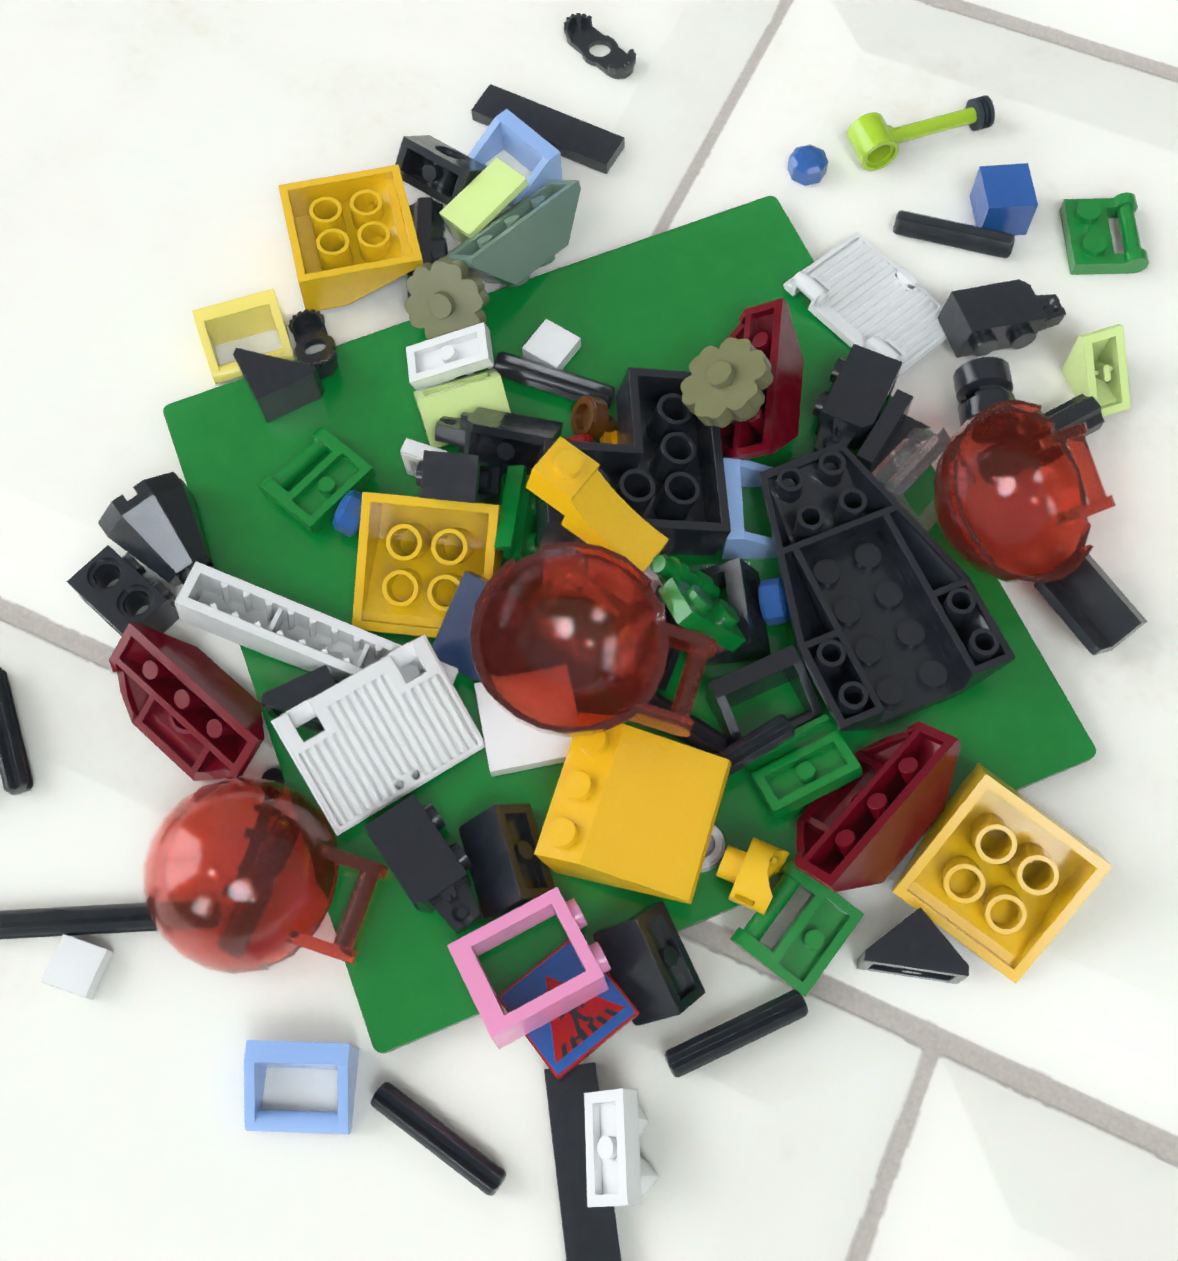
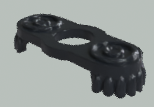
(583, 36)
(310, 330)

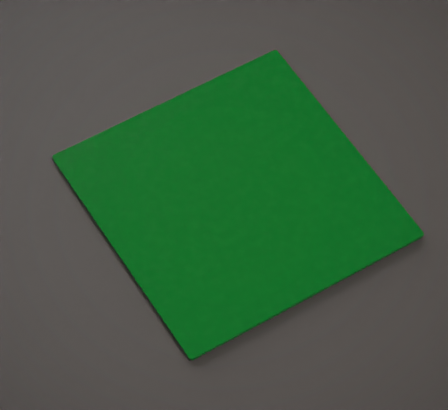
(634, 309)

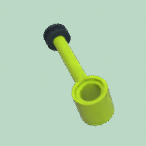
(878, 143)

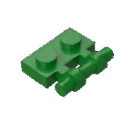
(693, 604)

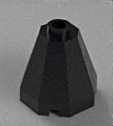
(159, 527)

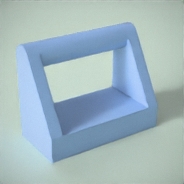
(523, 144)
(740, 542)
(305, 1056)

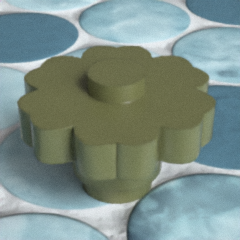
(445, 297)
(727, 383)

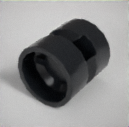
(982, 384)

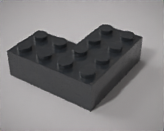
(662, 467)

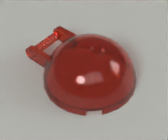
(1017, 494)
(581, 644)
(249, 877)

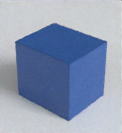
(1004, 198)

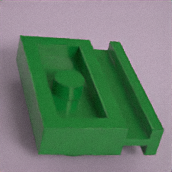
(517, 517)
(804, 767)

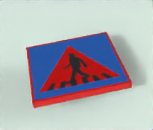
(581, 1030)

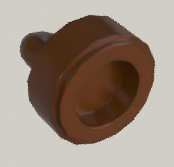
(592, 417)

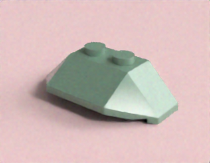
(523, 235)

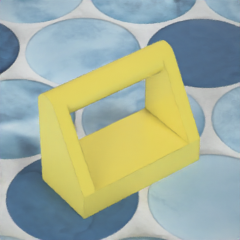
(238, 320)

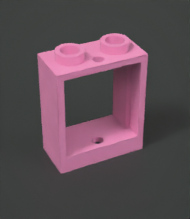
(509, 1027)

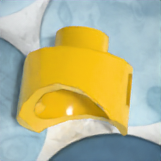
(751, 873)

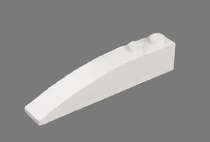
(282, 626)

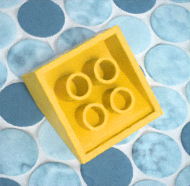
(349, 234)
(415, 558)
(634, 812)
(1000, 873)

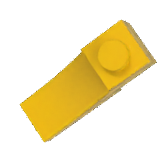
(591, 506)

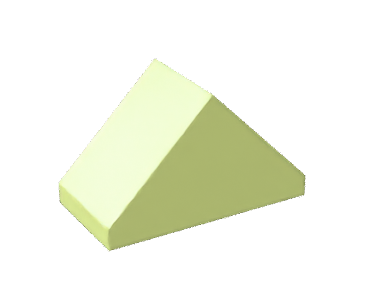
(1100, 369)

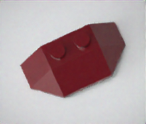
(777, 421)
(187, 704)
(874, 821)

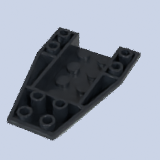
(873, 595)

